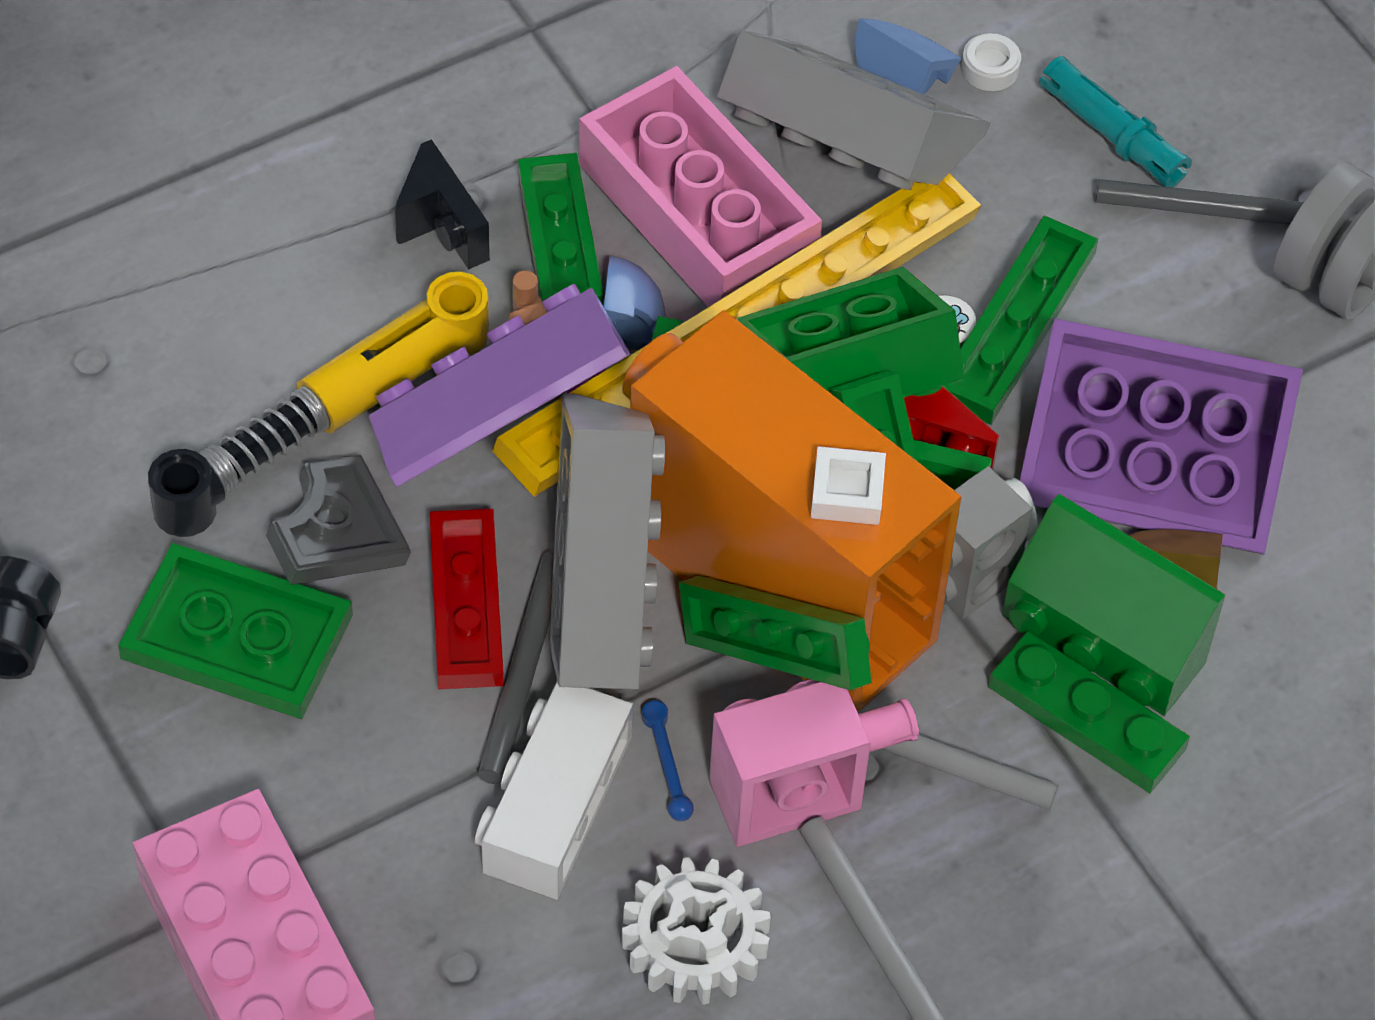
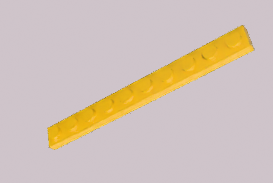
(858, 249)

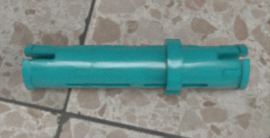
(1132, 136)

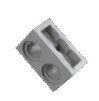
(987, 541)

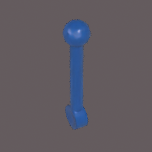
(655, 717)

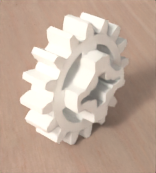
(693, 937)

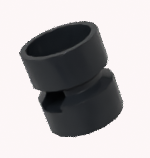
(26, 607)

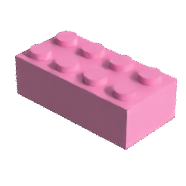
(694, 185)
(247, 918)

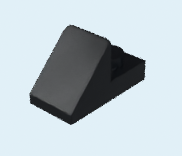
(439, 202)

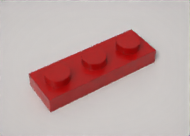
(466, 599)

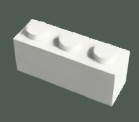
(554, 788)

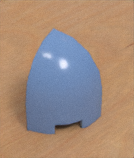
(902, 55)
(632, 302)

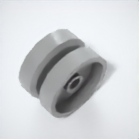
(1334, 242)

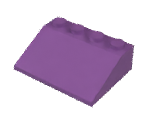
(495, 385)
(1160, 433)

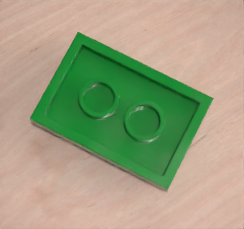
(236, 630)

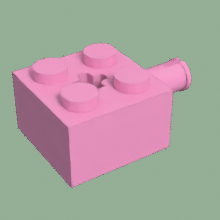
(797, 757)

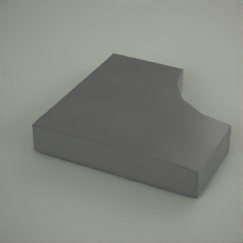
(338, 526)

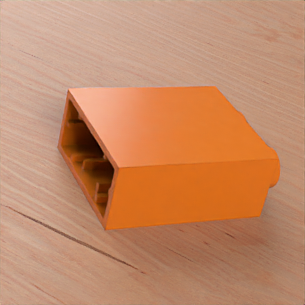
(742, 484)

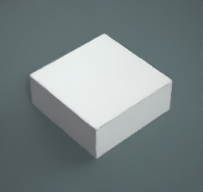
(848, 485)

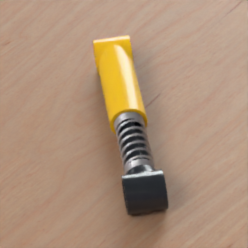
(324, 401)

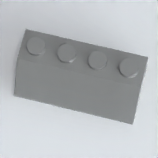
(847, 109)
(603, 544)

